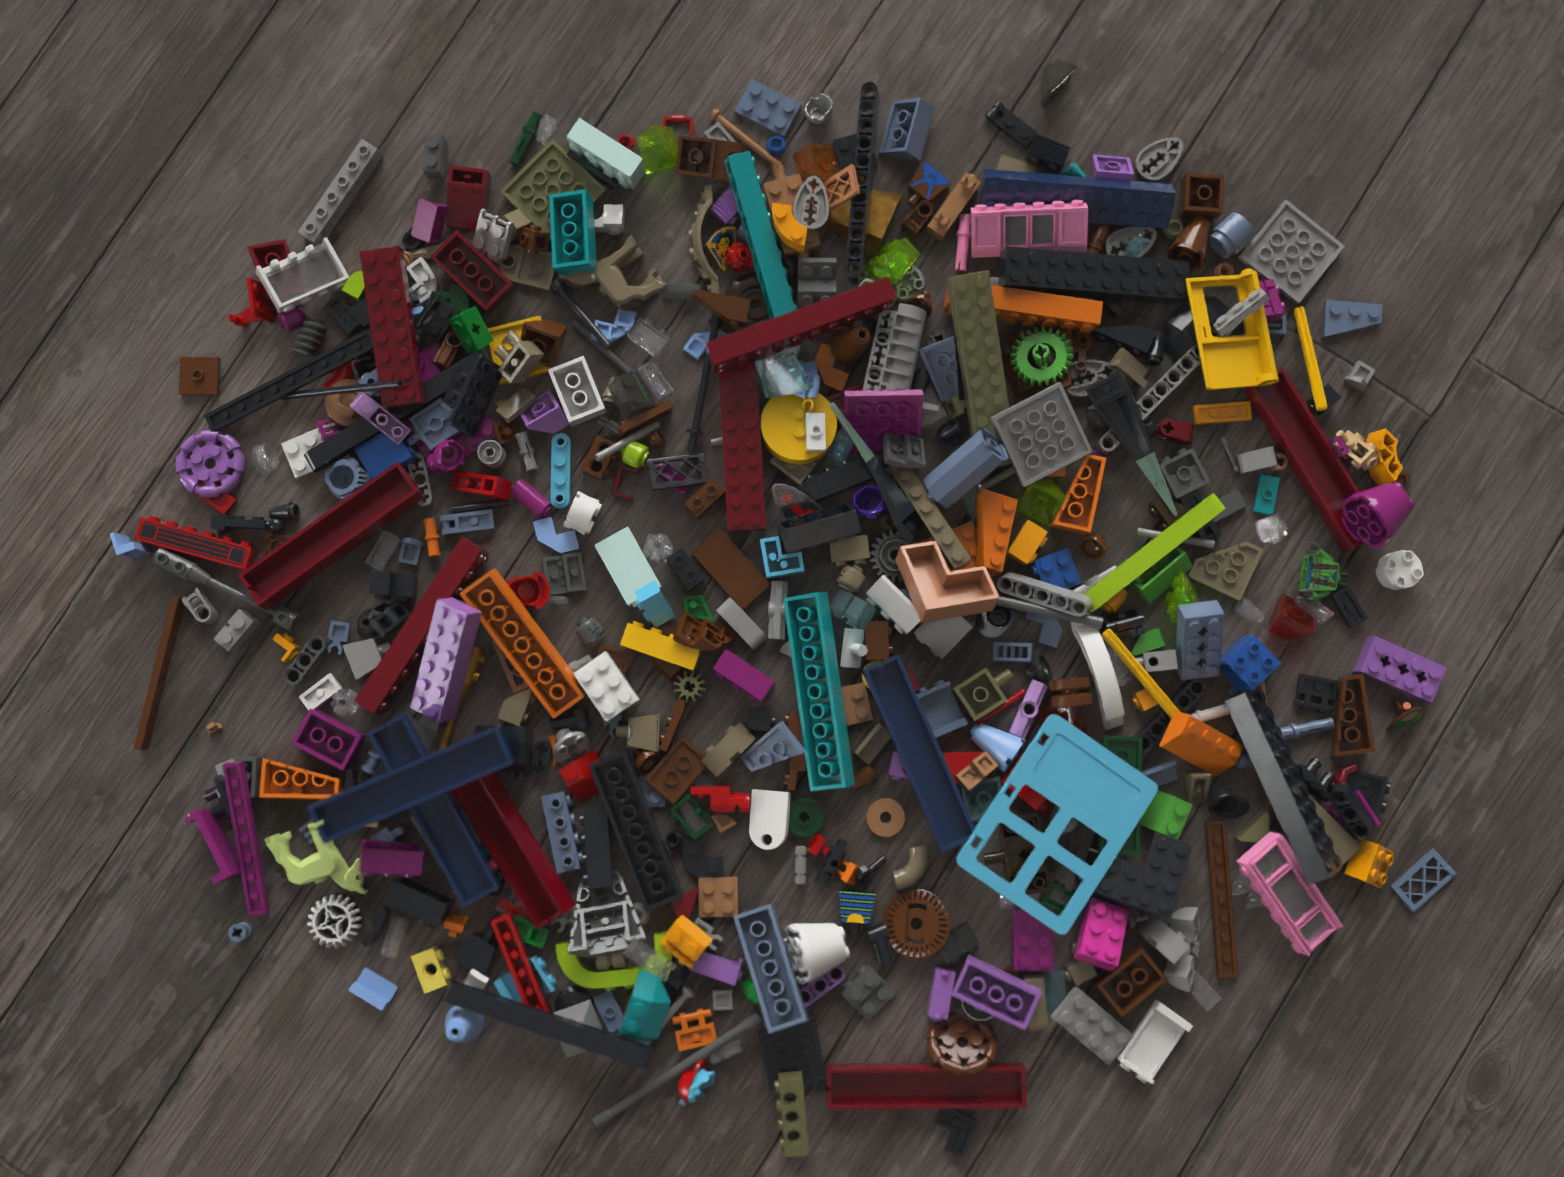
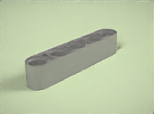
(1053, 592)

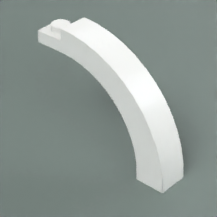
(1102, 674)

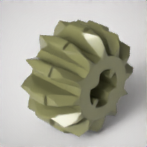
(687, 693)

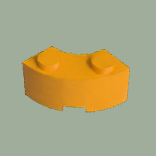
(788, 228)
(1388, 465)

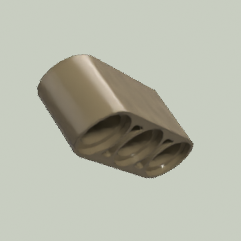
(1038, 1020)

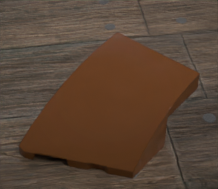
(702, 634)

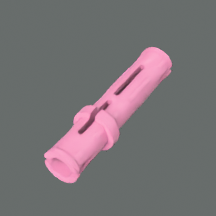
(962, 244)

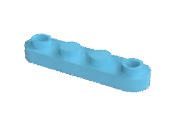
(560, 471)

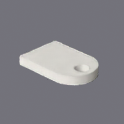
(769, 816)

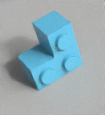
(777, 564)

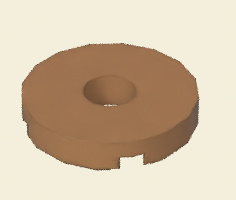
(897, 817)

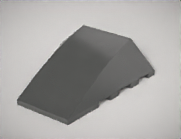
(604, 920)

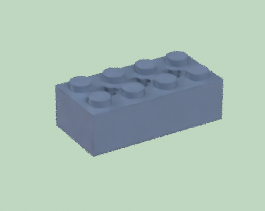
(1199, 640)

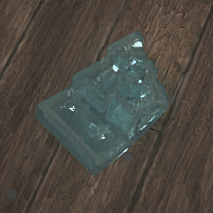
(782, 375)

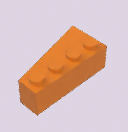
(1081, 497)
(994, 525)
(294, 783)

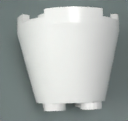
(815, 949)

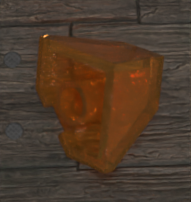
(816, 160)

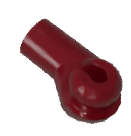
(1343, 773)

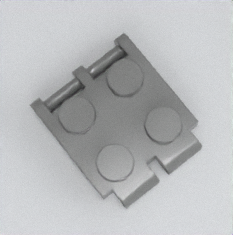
(491, 237)

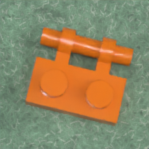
(696, 1035)

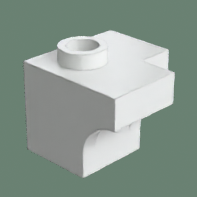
(611, 221)

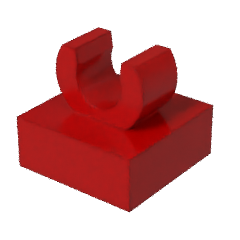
(817, 844)

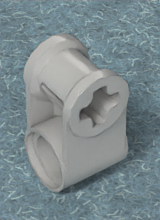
(199, 603)

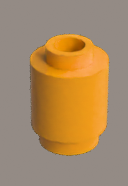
(1115, 602)

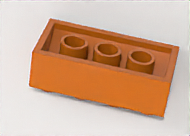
(1200, 744)

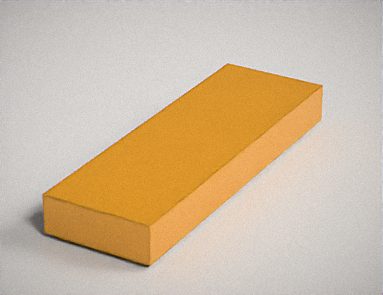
(1222, 413)

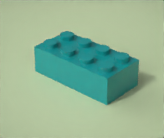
(572, 232)

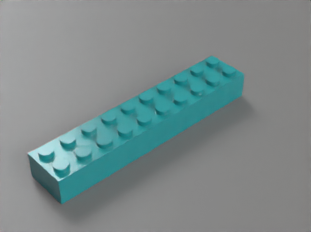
(819, 691)

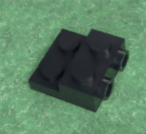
(1372, 788)

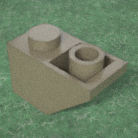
(516, 707)

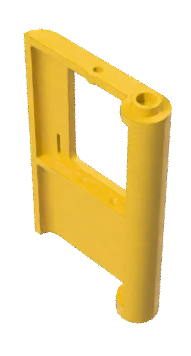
(1233, 359)

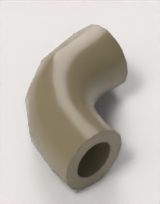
(914, 869)

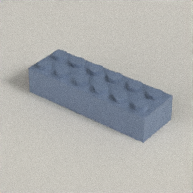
(771, 968)

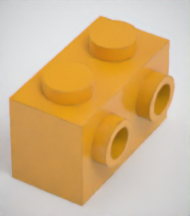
(1026, 543)

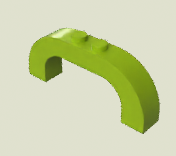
(607, 979)

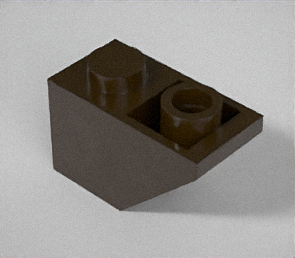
(1161, 511)

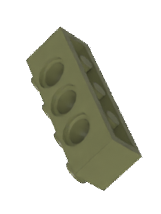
(792, 1144)

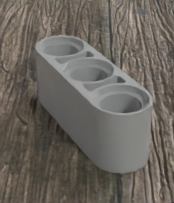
(741, 623)

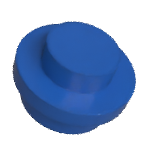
(776, 145)

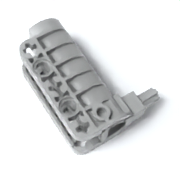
(900, 351)

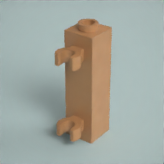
(953, 206)

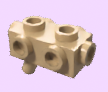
(1360, 453)

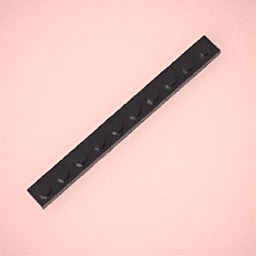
(290, 381)

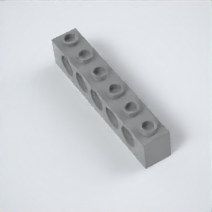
(341, 193)

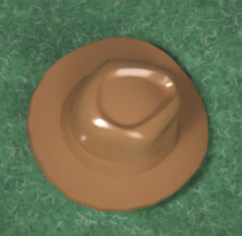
(338, 405)

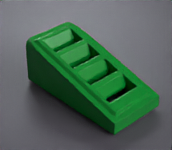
(749, 990)

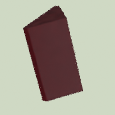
(264, 253)

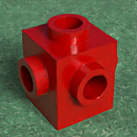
(738, 257)

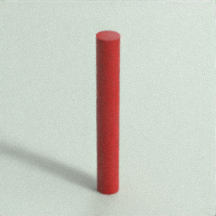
(1010, 700)

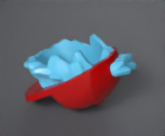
(694, 1082)

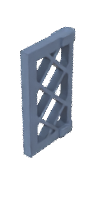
(1408, 876)

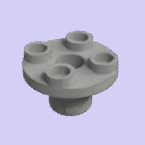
(570, 746)

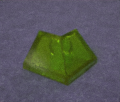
(658, 148)
(1041, 501)

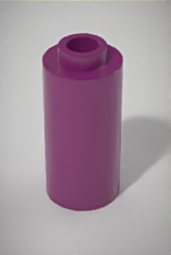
(531, 498)

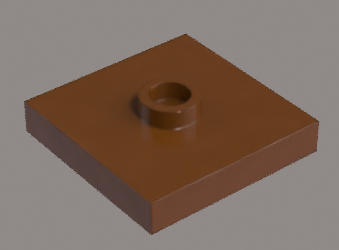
(199, 376)

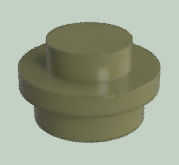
(1174, 230)

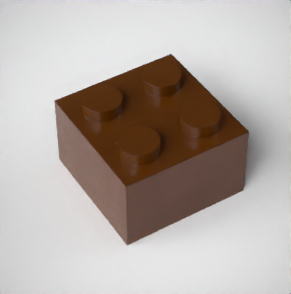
(1201, 195)

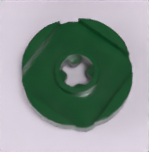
(813, 810)

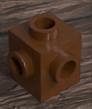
(534, 239)

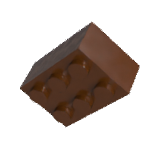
(1130, 981)

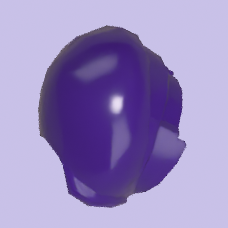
(868, 508)

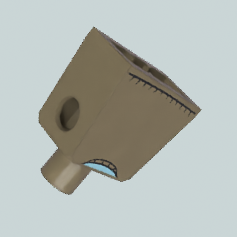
(641, 732)

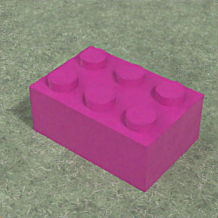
(1101, 934)

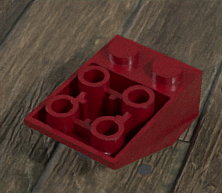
(466, 196)

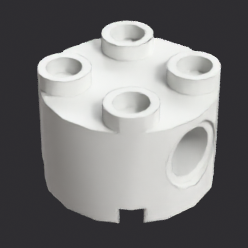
(582, 513)
(1399, 570)

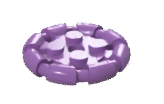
(199, 461)

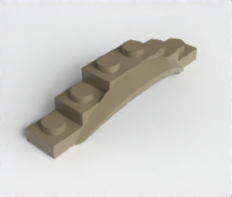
(696, 252)

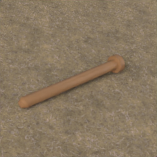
(715, 116)

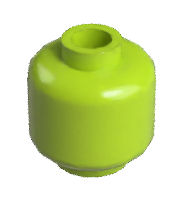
(635, 454)

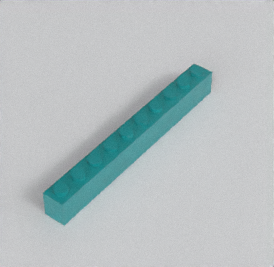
(759, 234)

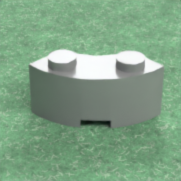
(1164, 939)

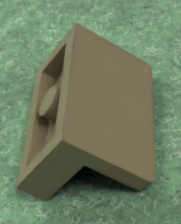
(1011, 164)
(1130, 368)
(872, 743)

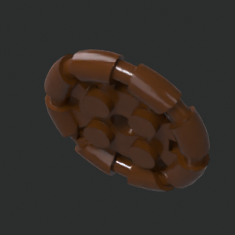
(956, 1054)

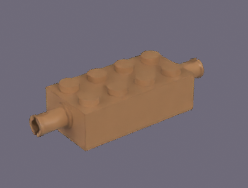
(784, 191)

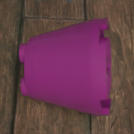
(1376, 513)

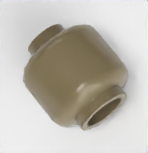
(851, 578)

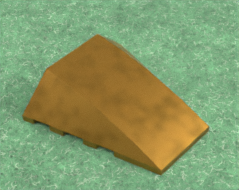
(881, 211)

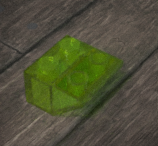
(893, 260)
(1181, 593)

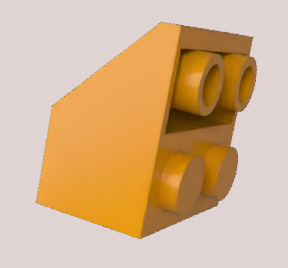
(1370, 863)

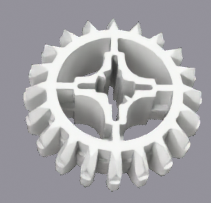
(337, 928)

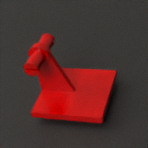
(259, 307)

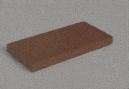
(731, 569)

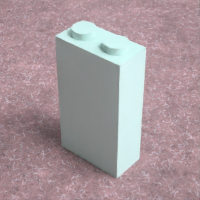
(626, 564)

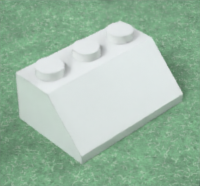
(893, 605)

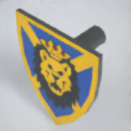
(719, 243)

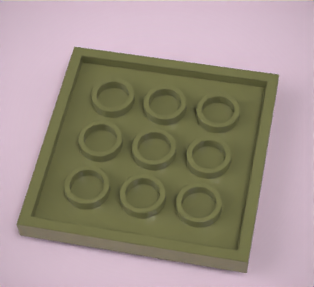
(546, 175)

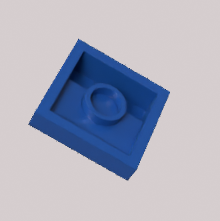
(1056, 570)

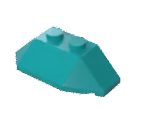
(645, 1009)

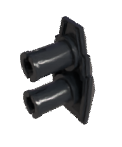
(1314, 785)
(220, 791)

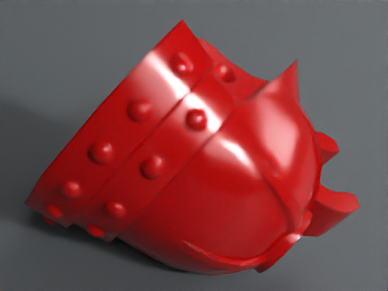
(531, 589)

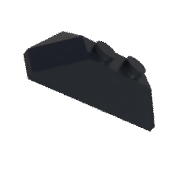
(1179, 326)

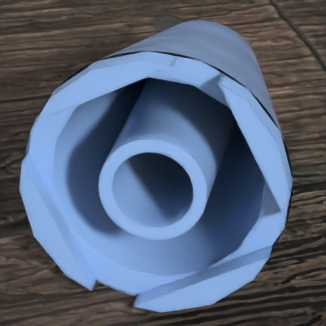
(999, 744)
(463, 1025)

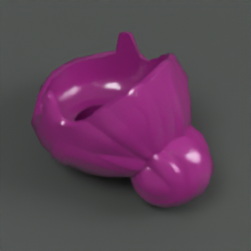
(450, 459)

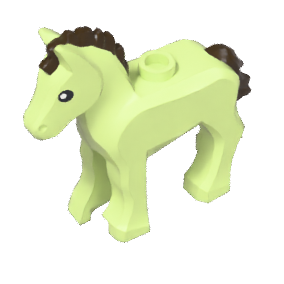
(317, 866)

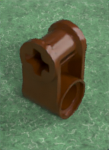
(915, 220)

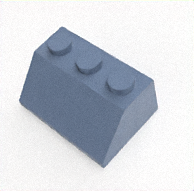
(907, 129)

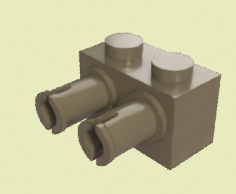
(520, 361)

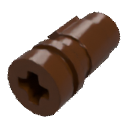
(1098, 238)

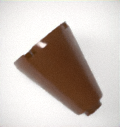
(1192, 243)
(849, 344)

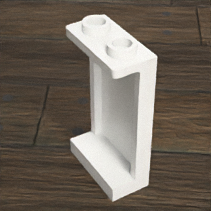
(1152, 1041)

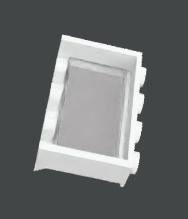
(303, 276)

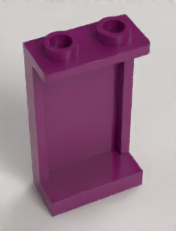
(218, 844)

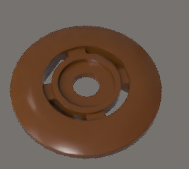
(934, 929)

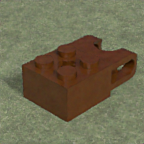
(712, 153)

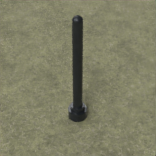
(559, 288)

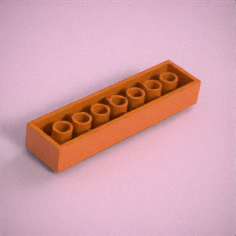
(1042, 309)
(524, 643)

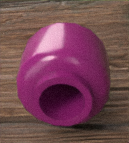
(292, 319)

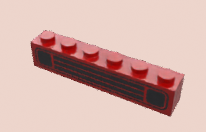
(195, 543)
(519, 961)

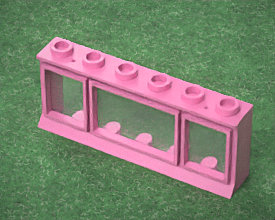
(1284, 890)

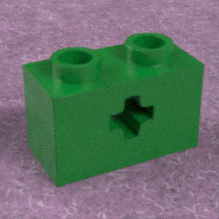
(471, 330)

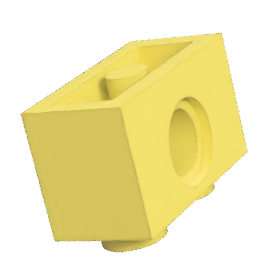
(428, 980)

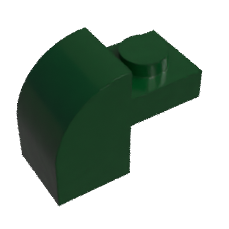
(456, 297)

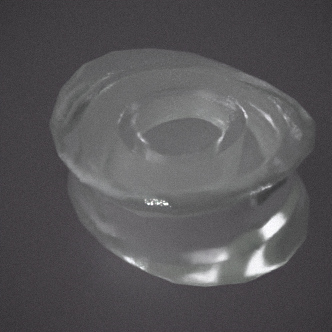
(265, 458)

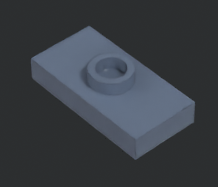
(609, 1010)

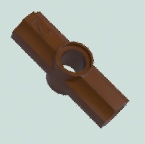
(447, 351)

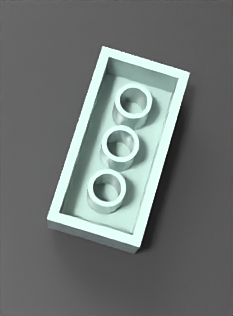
(606, 154)

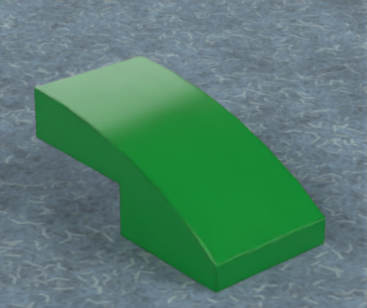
(532, 935)

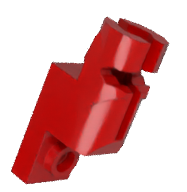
(721, 799)

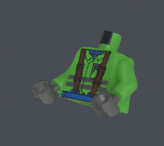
(1319, 574)

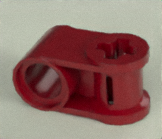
(1177, 431)

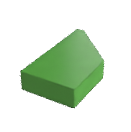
(1147, 642)

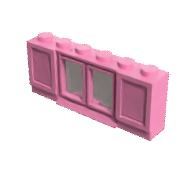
(1035, 226)

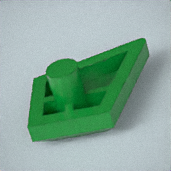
(697, 607)

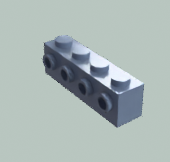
(562, 832)

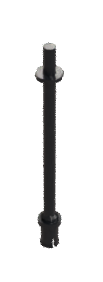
(715, 324)

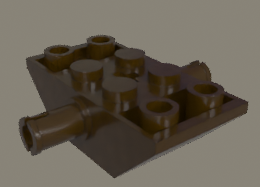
(1011, 846)

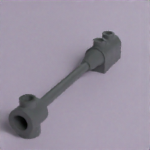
(192, 572)

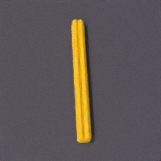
(1310, 359)
(1139, 672)

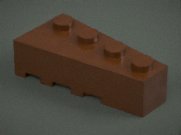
(1352, 718)

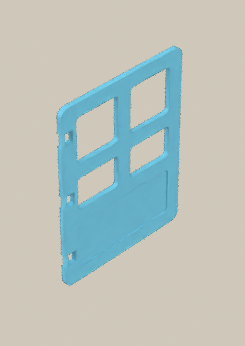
(1085, 785)

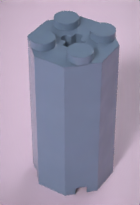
(965, 468)

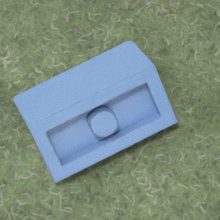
(126, 548)
(374, 989)

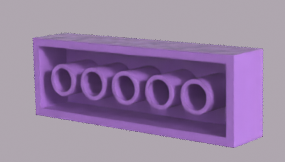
(445, 659)

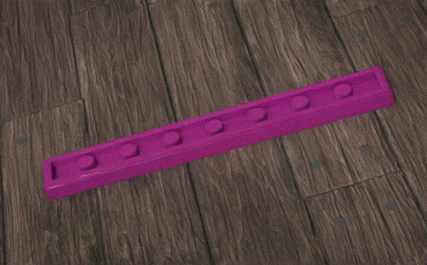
(246, 838)

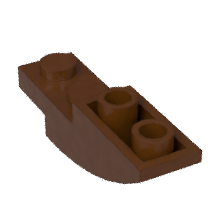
(798, 762)

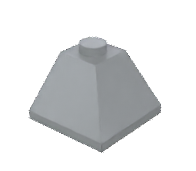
(583, 1013)

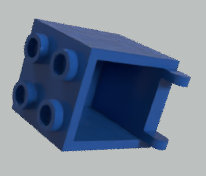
(1247, 663)

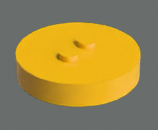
(785, 429)

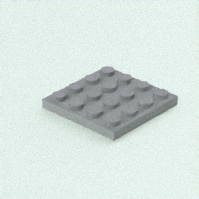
(1291, 251)
(1041, 434)

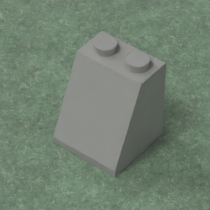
(944, 633)

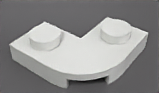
(425, 280)

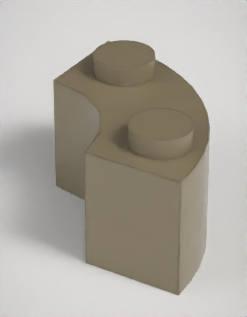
(728, 749)

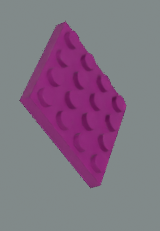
(883, 411)

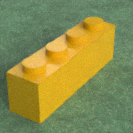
(659, 646)

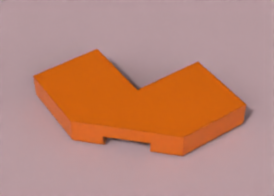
(830, 376)

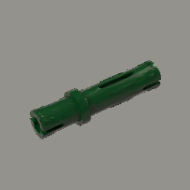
(529, 131)

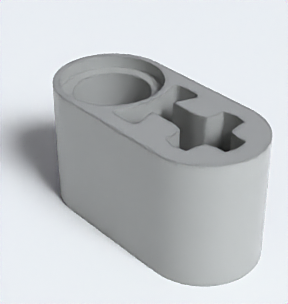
(1257, 460)

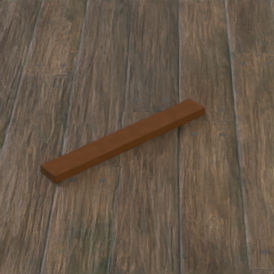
(159, 674)
(1221, 899)

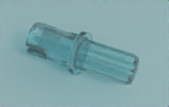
(1135, 245)

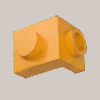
(286, 642)

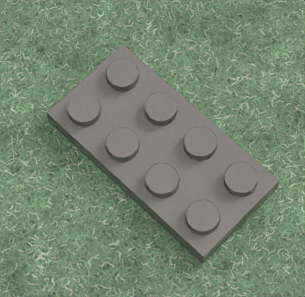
(1092, 1025)

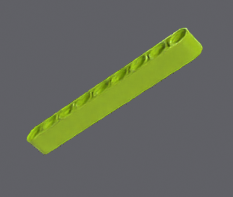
(1154, 551)

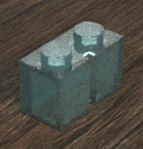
(852, 608)

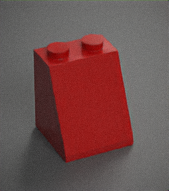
(1029, 796)

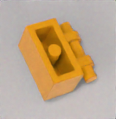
(685, 941)

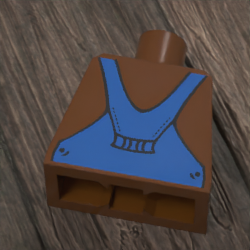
(927, 185)

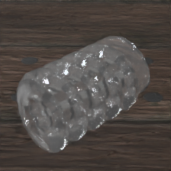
(1118, 666)

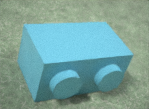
(654, 603)

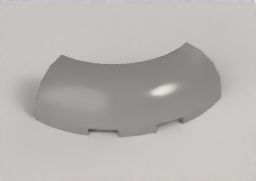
(1182, 972)

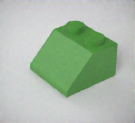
(1166, 815)

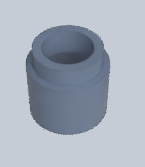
(1231, 235)

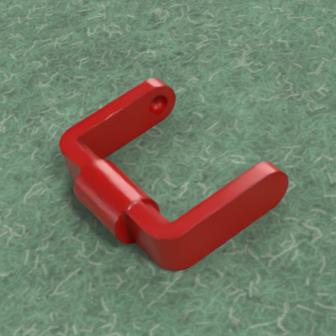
(679, 119)

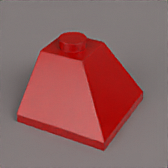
(579, 777)

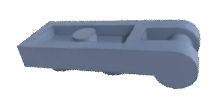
(468, 522)

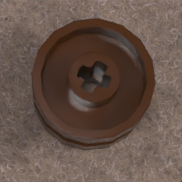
(1071, 692)

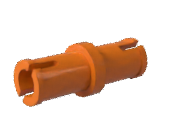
(431, 537)

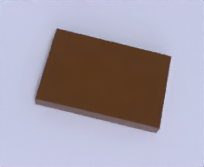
(676, 770)

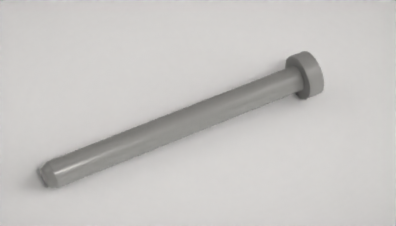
(686, 992)

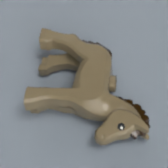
(613, 281)

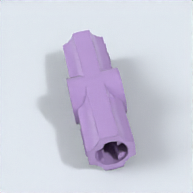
(1033, 697)

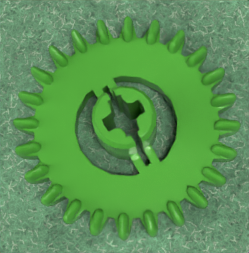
(1034, 341)

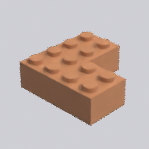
(943, 593)

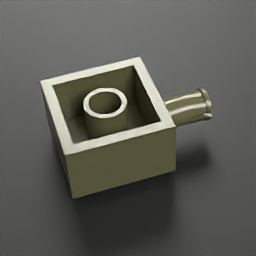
(982, 692)

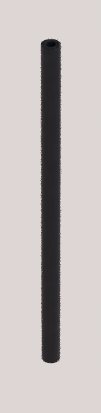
(344, 389)

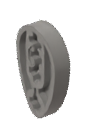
(1163, 167)
(819, 198)
(1124, 235)
(1094, 368)

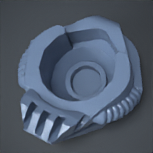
(346, 477)

